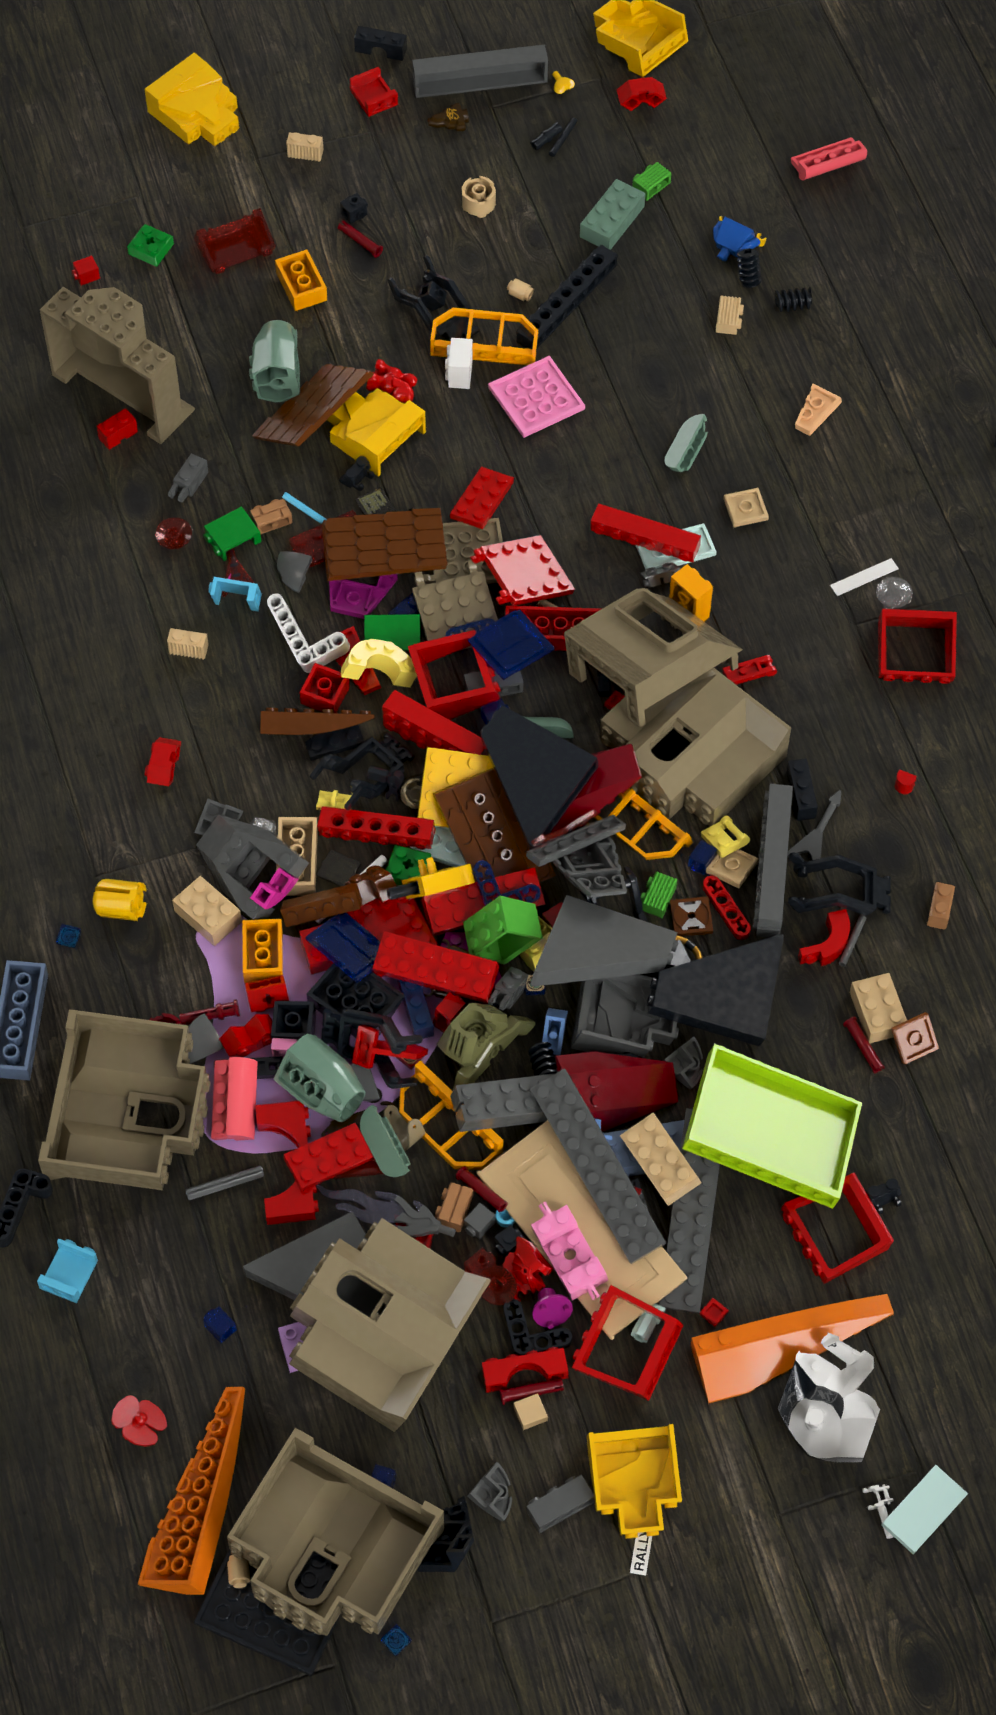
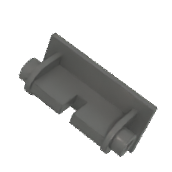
(654, 574)

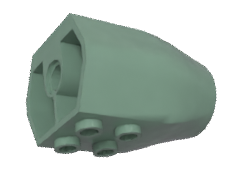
(275, 362)
(320, 1079)

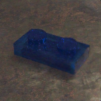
(406, 607)

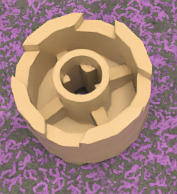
(478, 196)

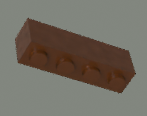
(321, 904)

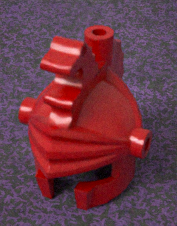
(525, 1267)

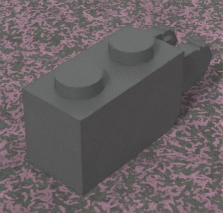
(189, 477)
(509, 988)

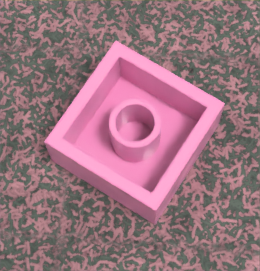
(280, 1046)

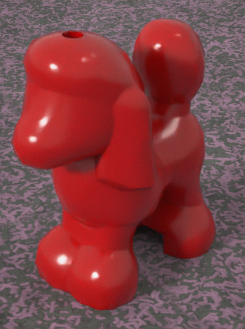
(392, 381)

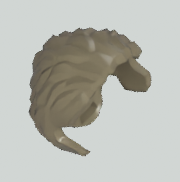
(410, 793)

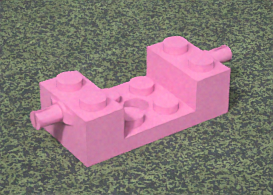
(560, 1233)

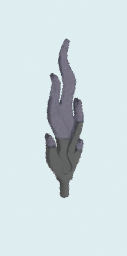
(397, 1211)

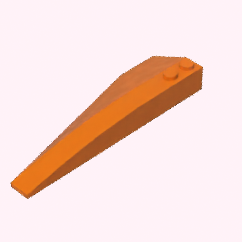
(754, 1353)
(188, 1536)

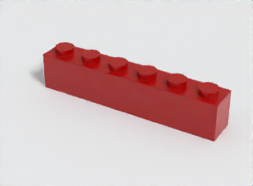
(645, 532)

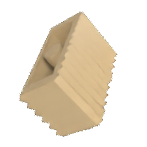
(304, 146)
(728, 315)
(187, 643)

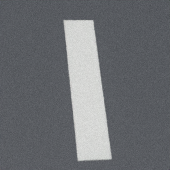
(864, 577)

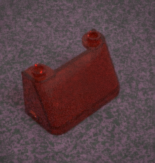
(235, 242)

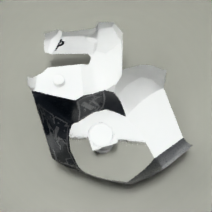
(824, 1406)

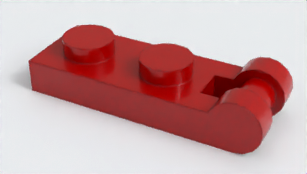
(750, 670)

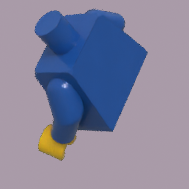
(733, 236)

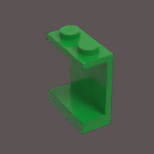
(231, 531)

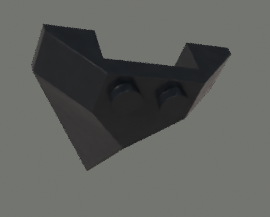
(453, 1543)

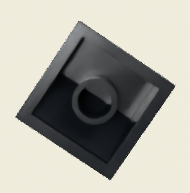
(293, 1019)

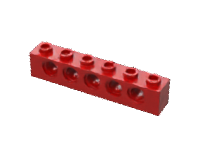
(368, 821)

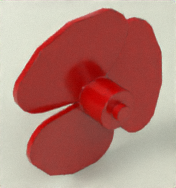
(134, 1417)

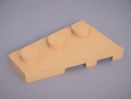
(817, 408)

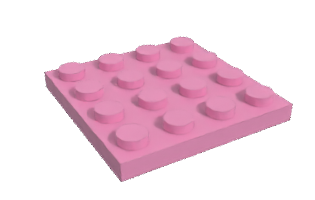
(536, 396)

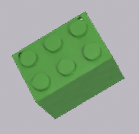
(502, 929)

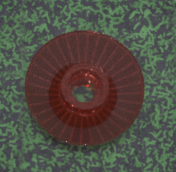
(173, 527)
(496, 1293)

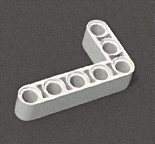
(297, 639)

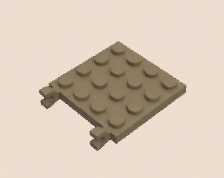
(460, 543)
(453, 602)

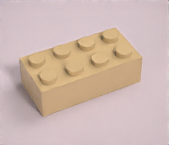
(301, 836)
(660, 1159)

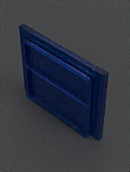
(511, 644)
(346, 945)

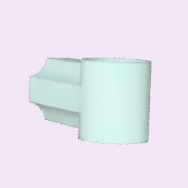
(646, 1325)

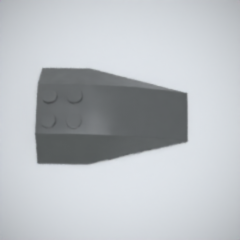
(594, 869)

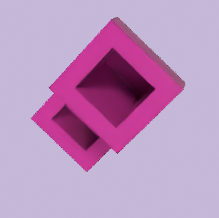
(272, 893)

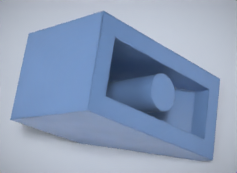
(555, 1029)

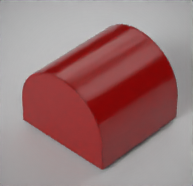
(905, 782)

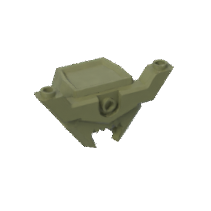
(477, 1038)

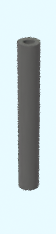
(852, 940)

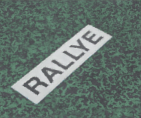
(641, 1554)

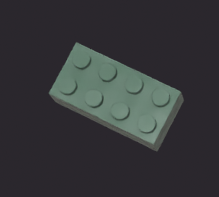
(612, 214)

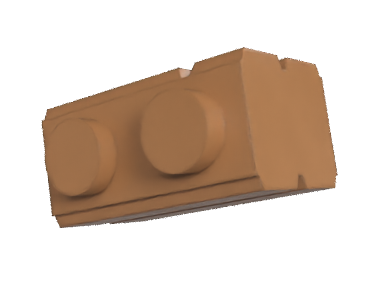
(271, 516)
(941, 905)
(455, 1206)

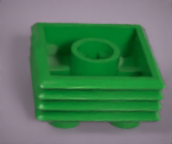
(150, 245)
(403, 857)

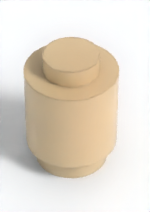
(520, 290)
(238, 1571)

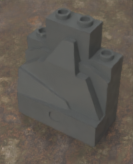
(616, 1018)

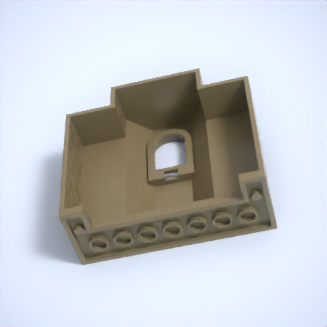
(108, 344)
(729, 752)
(104, 1073)
(388, 1357)
(326, 1504)

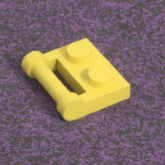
(721, 840)

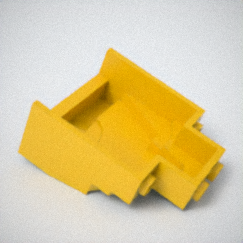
(640, 32)
(193, 102)
(374, 426)
(636, 1476)

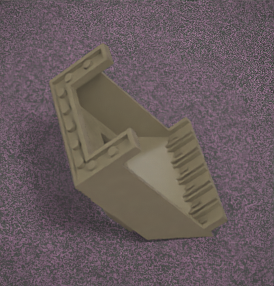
(641, 659)

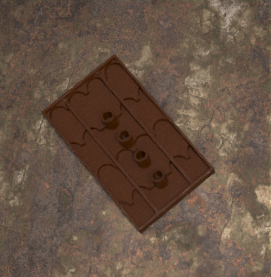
(313, 405)
(384, 544)
(486, 826)

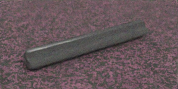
(224, 1182)

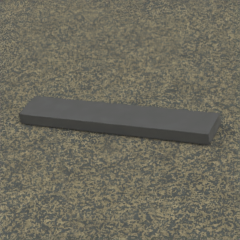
(575, 840)

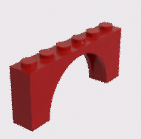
(290, 1122)

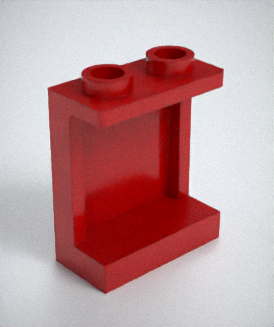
(373, 92)

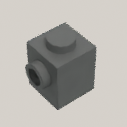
(479, 1221)

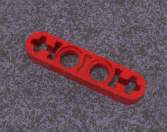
(724, 908)

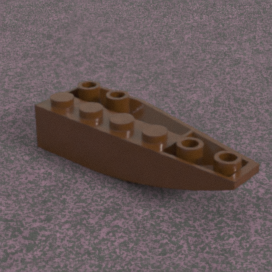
(307, 722)

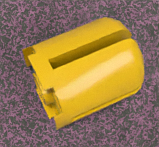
(119, 899)

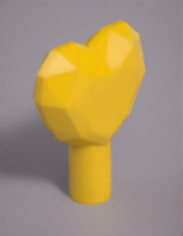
(562, 83)

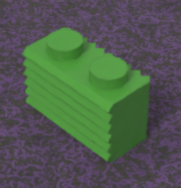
(652, 180)
(658, 894)

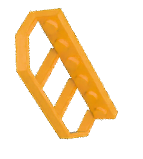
(488, 352)
(652, 815)
(437, 1087)

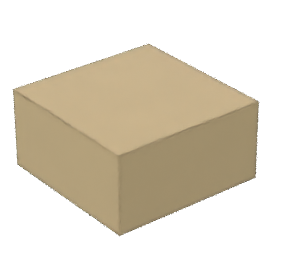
(530, 1411)

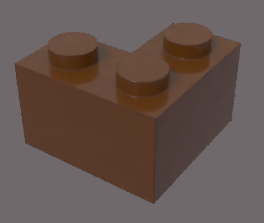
(373, 884)

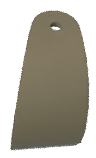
(405, 1132)

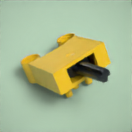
(432, 881)

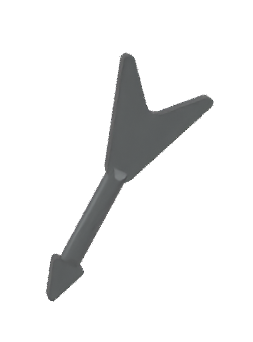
(813, 841)

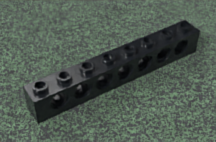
(568, 296)

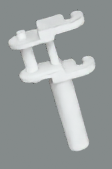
(880, 1505)

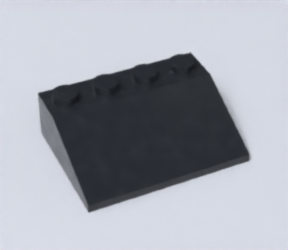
(339, 991)

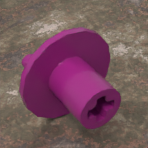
(551, 1308)

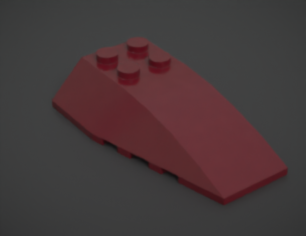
(615, 775)
(620, 1085)

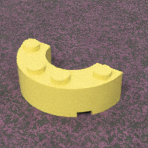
(381, 656)

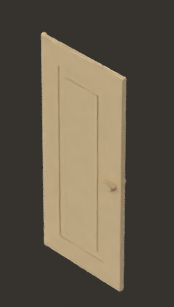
(542, 1172)

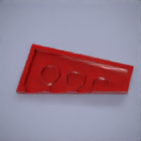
(368, 680)

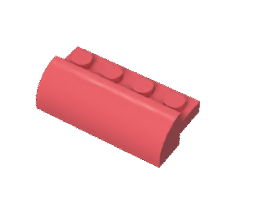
(829, 158)
(234, 1099)

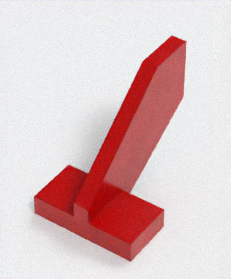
(368, 1045)

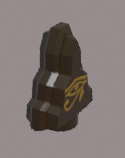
(450, 118)

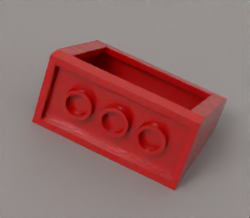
(920, 619)
(459, 703)

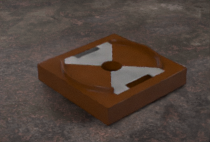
(682, 923)

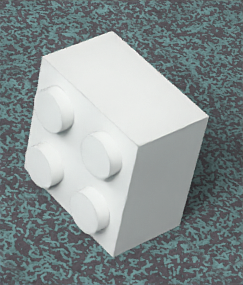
(459, 363)

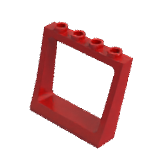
(866, 1214)
(657, 1358)

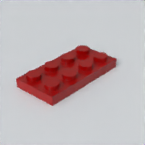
(482, 497)
(328, 1156)

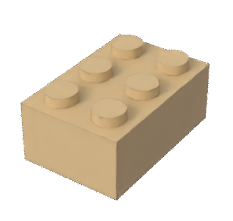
(207, 910)
(877, 1006)

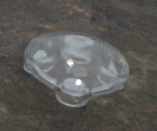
(894, 592)

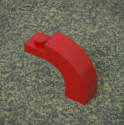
(828, 951)

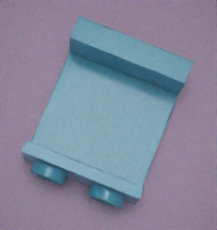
(239, 587)
(69, 1271)

